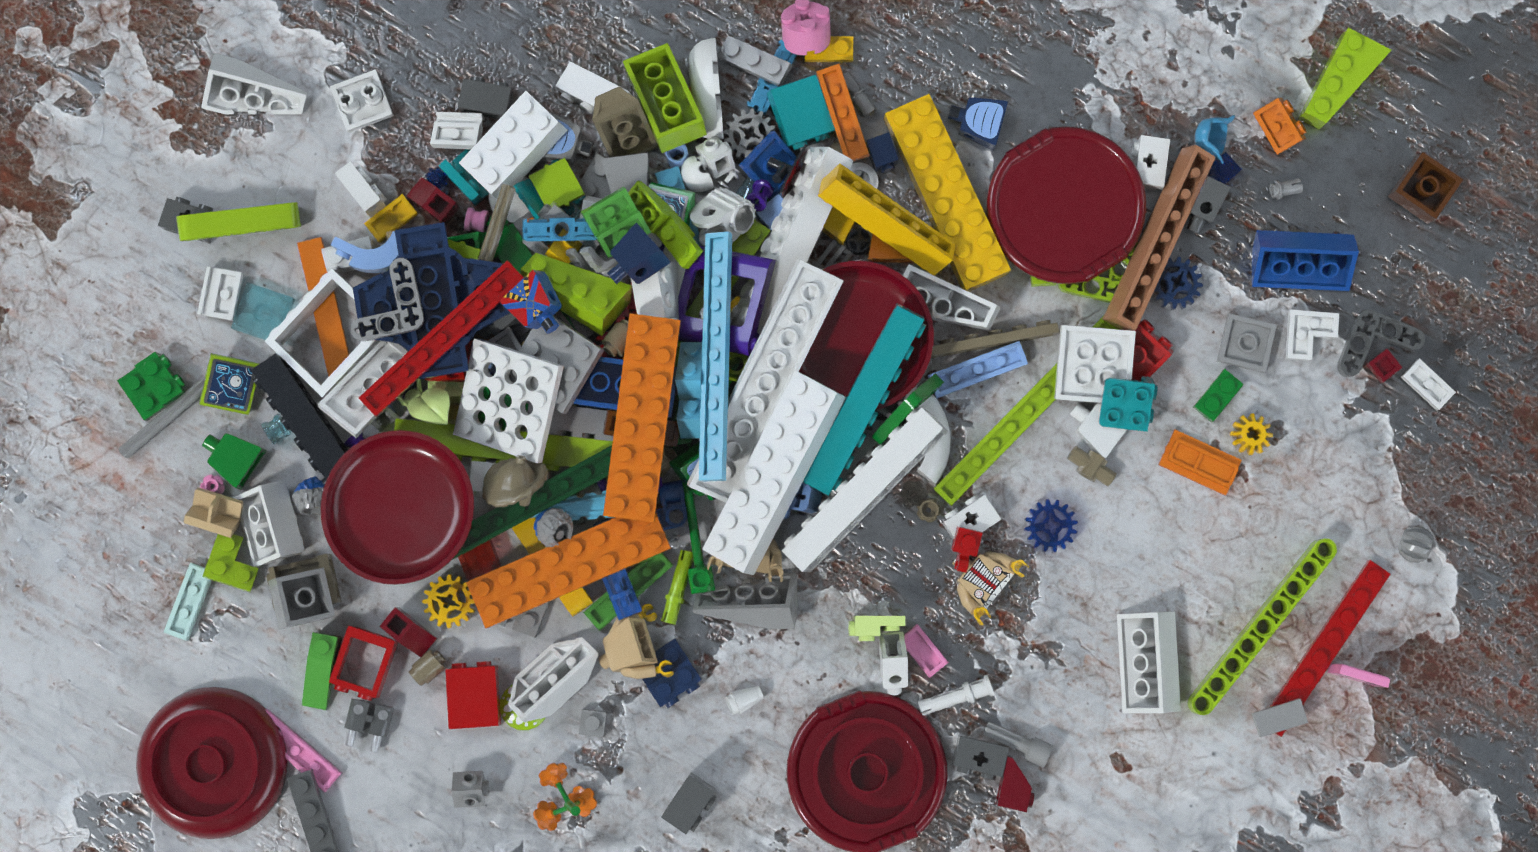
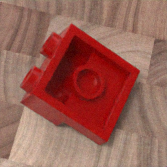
(1149, 351)

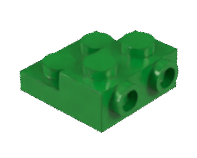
(152, 385)

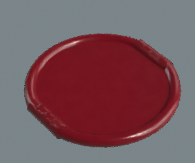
(1066, 205)
(867, 772)

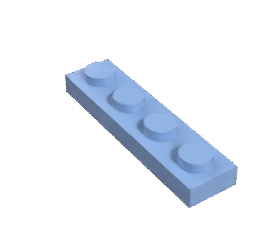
(980, 368)

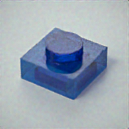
(1226, 171)

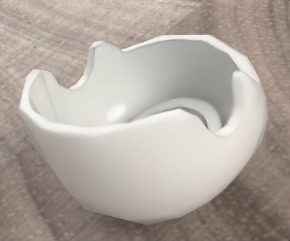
(693, 177)

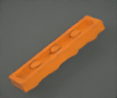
(842, 112)

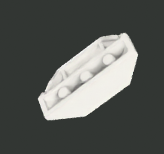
(552, 679)

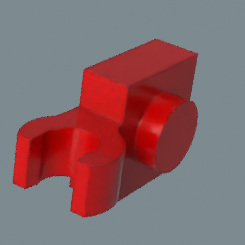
(966, 543)

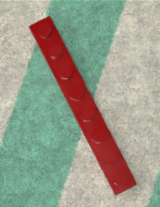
(440, 339)
(1333, 635)

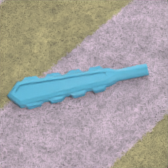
(589, 506)

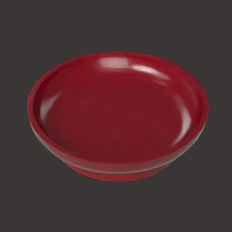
(857, 321)
(397, 507)
(211, 763)

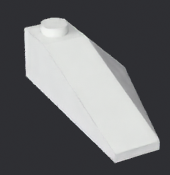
(243, 88)

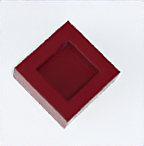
(1384, 365)

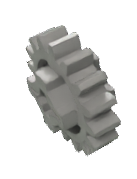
(740, 130)

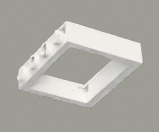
(299, 315)

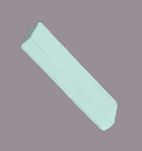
(188, 603)

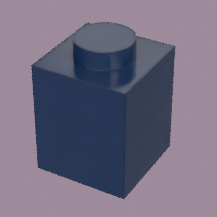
(882, 153)

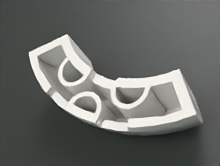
(705, 84)
(936, 459)

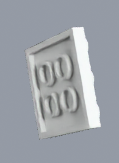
(1089, 358)

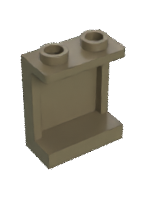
(310, 564)

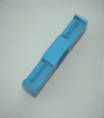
(760, 99)
(545, 230)

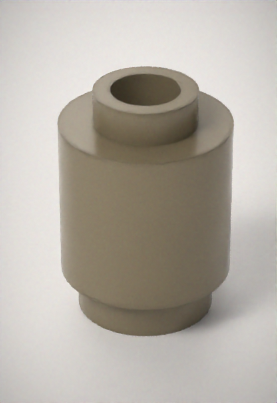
(615, 340)
(427, 667)

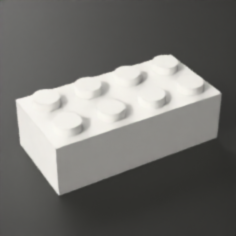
(513, 145)

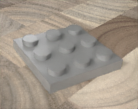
(568, 349)

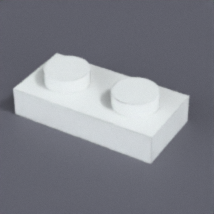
(1428, 384)

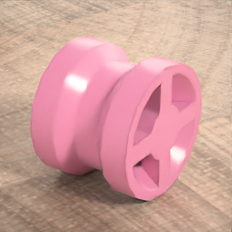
(476, 220)

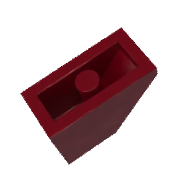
(1014, 789)

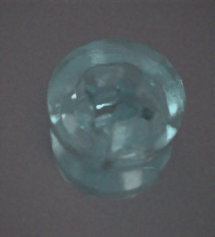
(275, 429)

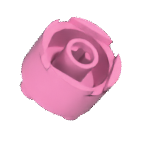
(806, 27)

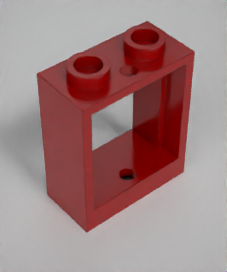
(373, 638)

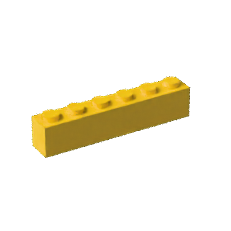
(886, 219)

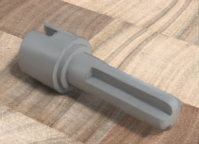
(1035, 750)

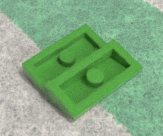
(613, 218)

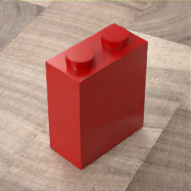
(473, 695)

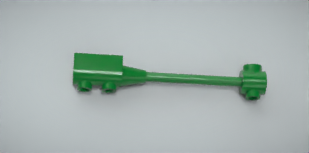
(700, 578)

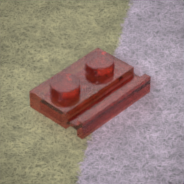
(480, 560)

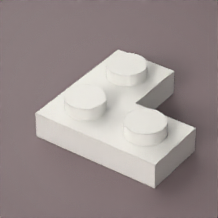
(1303, 327)

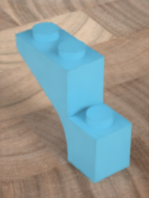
(689, 389)

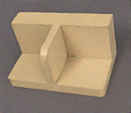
(214, 512)

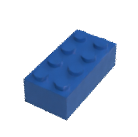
(603, 386)

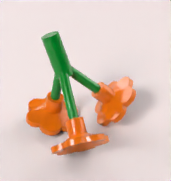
(577, 803)

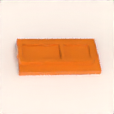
(1200, 462)

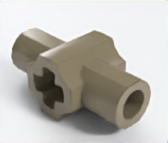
(1091, 466)

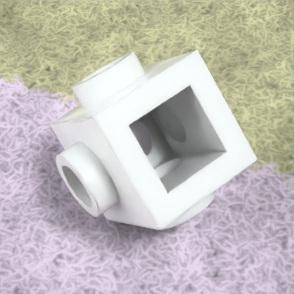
(715, 157)

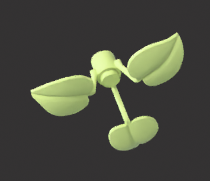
(427, 406)

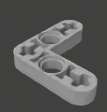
(400, 315)

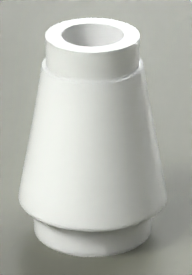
(743, 699)

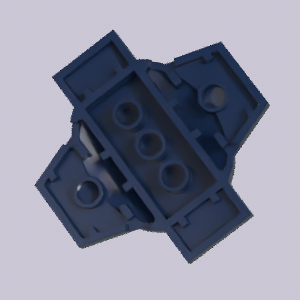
(442, 283)

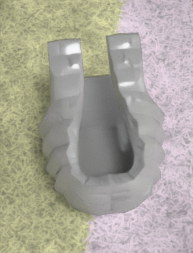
(595, 261)

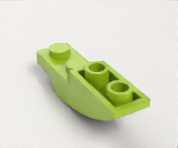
(666, 225)

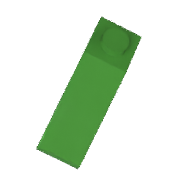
(319, 667)

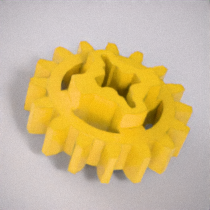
(445, 612)

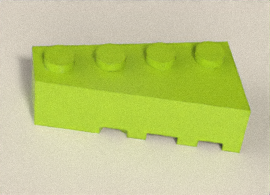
(1344, 72)

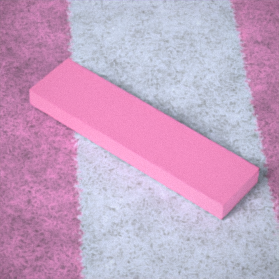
(305, 757)

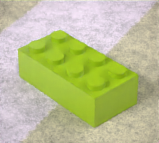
(665, 97)

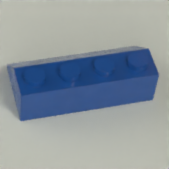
(1303, 260)

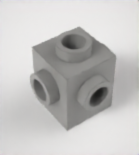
(469, 789)

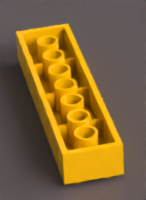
(946, 192)

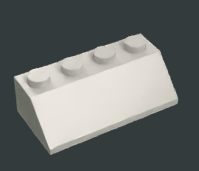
(1148, 662)

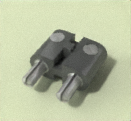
(368, 718)

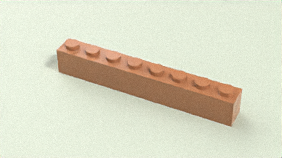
(1159, 238)

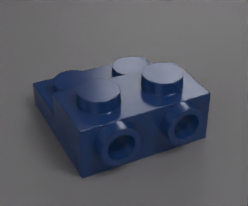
(684, 678)

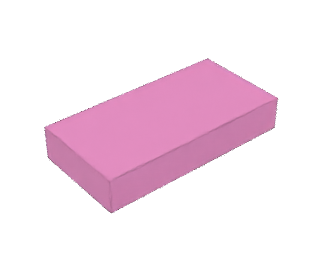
(924, 651)

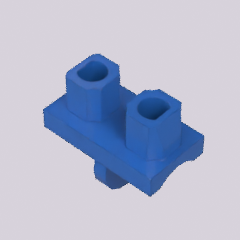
(622, 594)

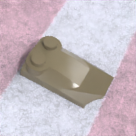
(622, 124)

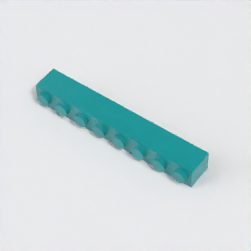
(863, 398)

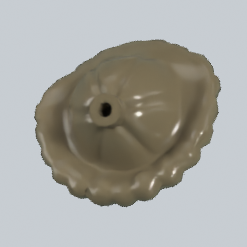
(513, 481)

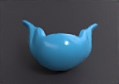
(1212, 135)

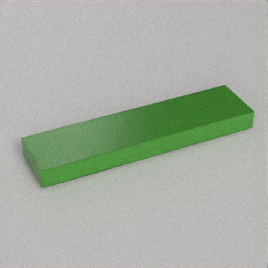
(641, 578)

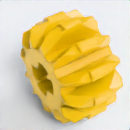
(1252, 425)

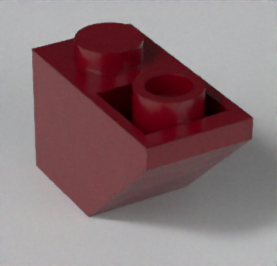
(433, 201)
(408, 631)

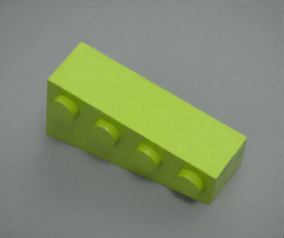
(583, 294)

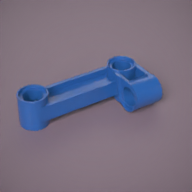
(671, 499)

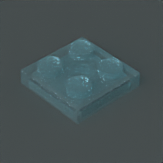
(261, 311)

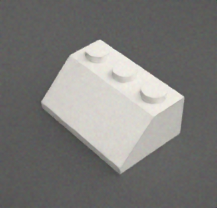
(270, 523)

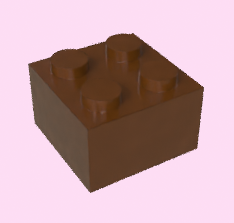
(1425, 188)

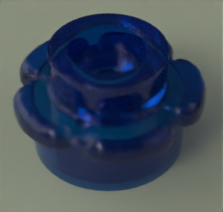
(436, 177)

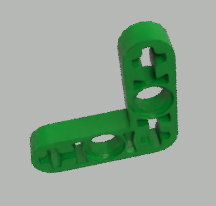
(913, 401)

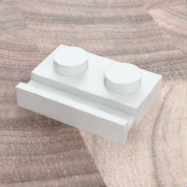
(457, 130)
(220, 293)

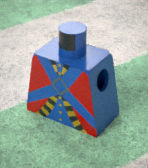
(534, 302)

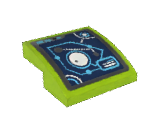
(228, 384)

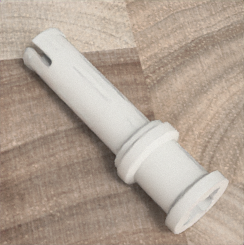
(967, 692)

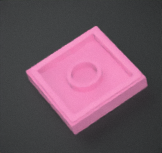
(1359, 675)

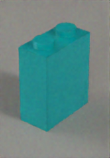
(801, 112)

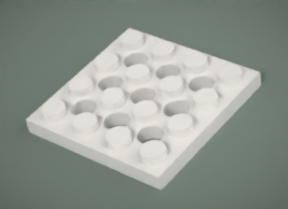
(542, 399)

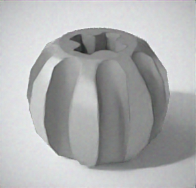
(1416, 544)

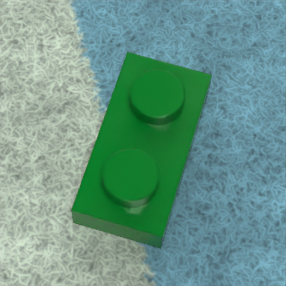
(1218, 395)

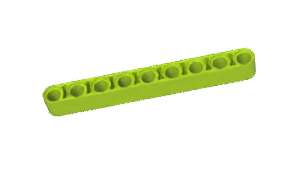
(1272, 620)

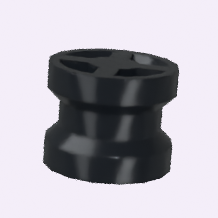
(859, 237)

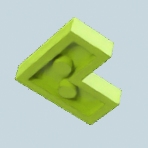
(223, 567)

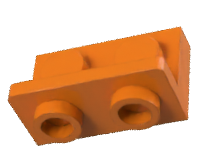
(1280, 125)

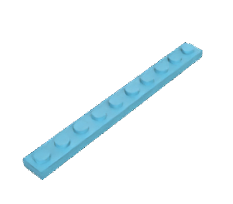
(715, 357)

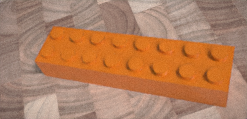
(641, 417)
(565, 567)

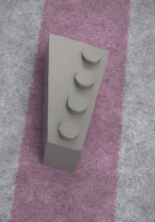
(578, 422)

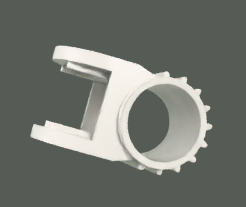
(731, 214)

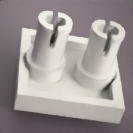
(361, 101)

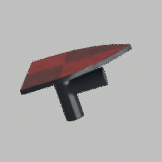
(783, 169)

